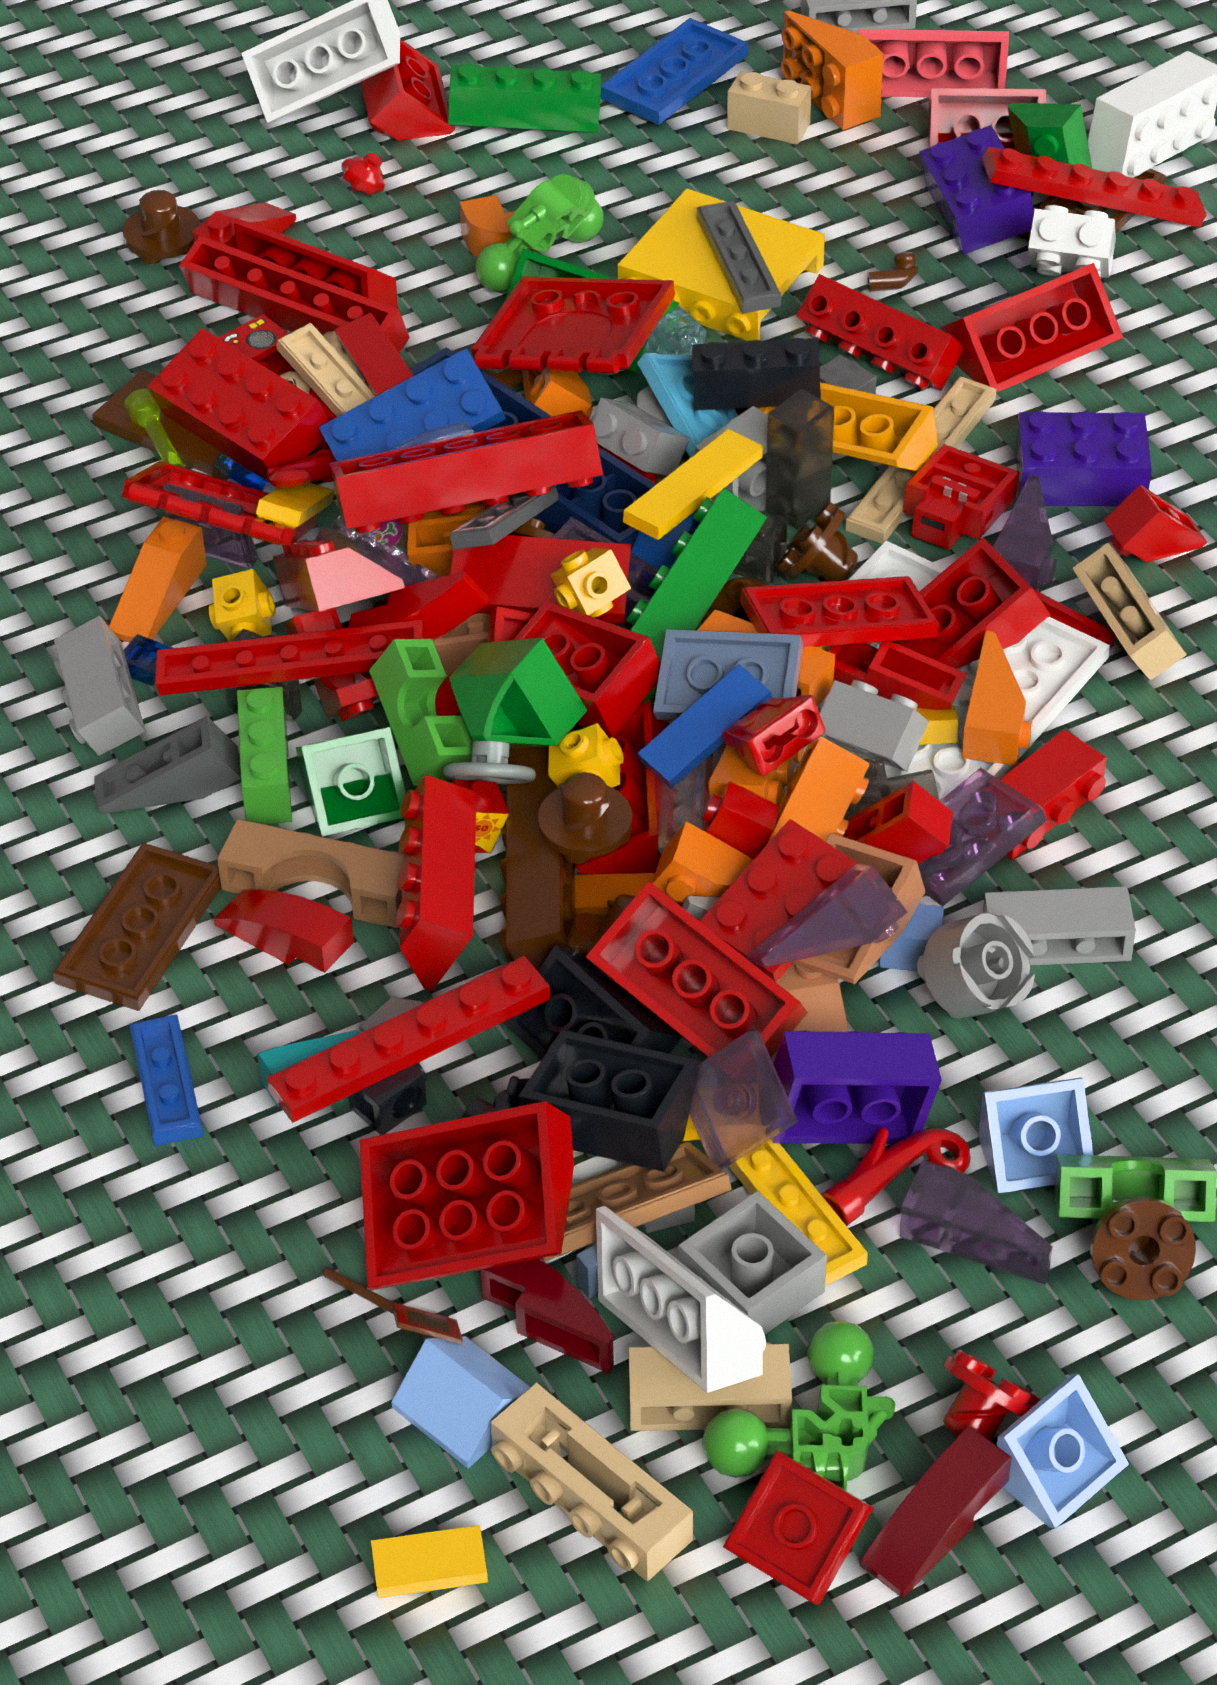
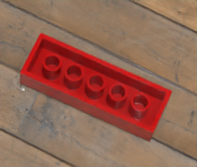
(466, 470)

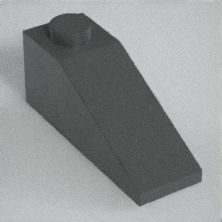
(172, 770)

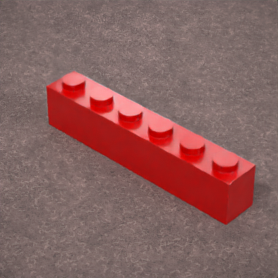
(279, 292)

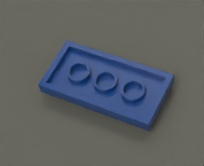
(674, 71)
(432, 399)

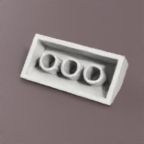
(323, 56)
(674, 1307)

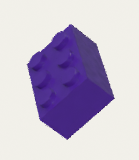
(972, 206)
(1083, 456)
(856, 1084)

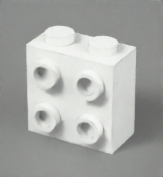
(1071, 241)

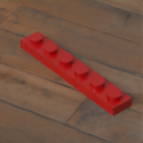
(1093, 186)
(278, 657)
(408, 1039)

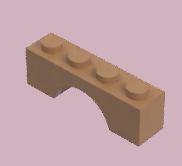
(275, 857)

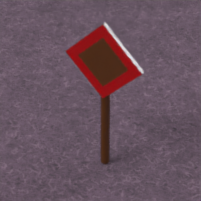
(405, 1317)

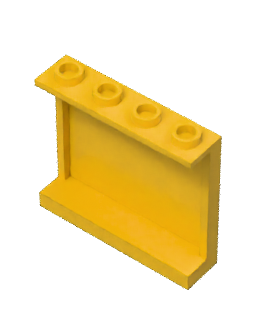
(680, 252)

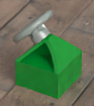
(511, 699)

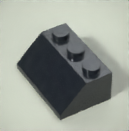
(754, 372)
(589, 1005)
(619, 1097)

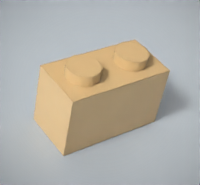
(769, 107)

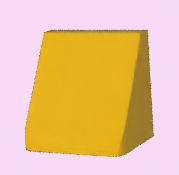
(941, 726)

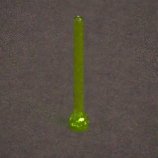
(146, 413)

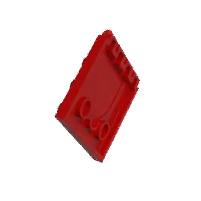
(573, 324)

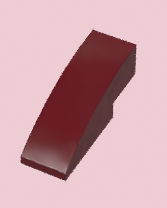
(550, 1311)
(937, 1512)

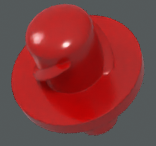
(982, 1400)

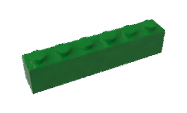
(699, 571)

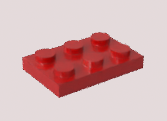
(774, 889)

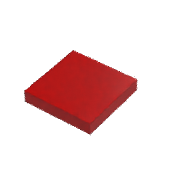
(798, 1527)

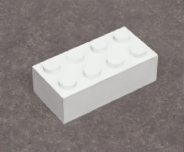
(1154, 116)

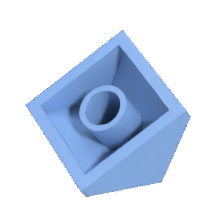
(1027, 1128)
(455, 1396)
(1060, 1453)

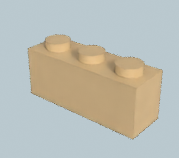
(1129, 611)
(672, 1401)

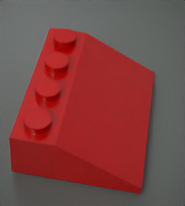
(466, 1194)

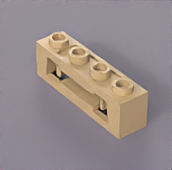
(591, 1482)

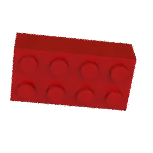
(238, 405)
(692, 976)

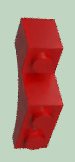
(340, 694)

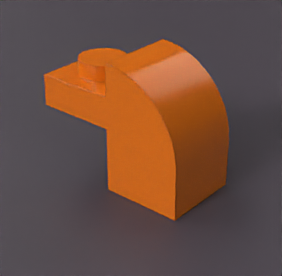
(483, 223)

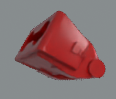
(775, 732)

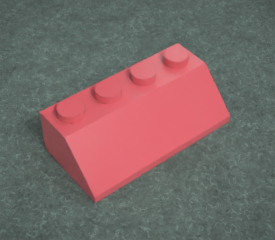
(939, 59)

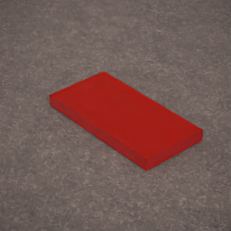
(519, 569)
(842, 611)

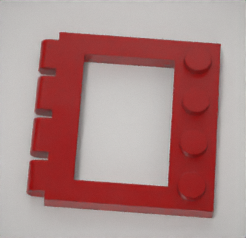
(147, 490)

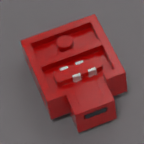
(958, 496)

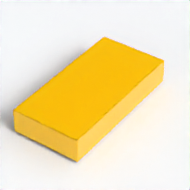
(429, 1561)

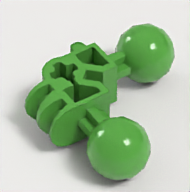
(552, 207)
(827, 1442)

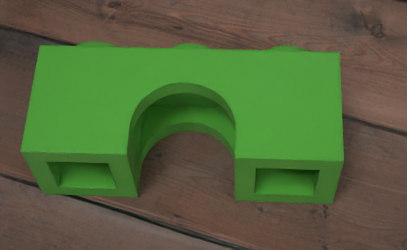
(407, 686)
(264, 755)
(1094, 1184)

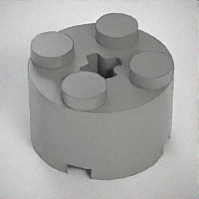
(978, 965)

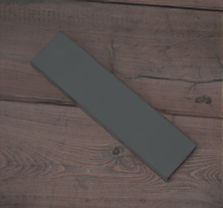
(738, 257)
(501, 519)

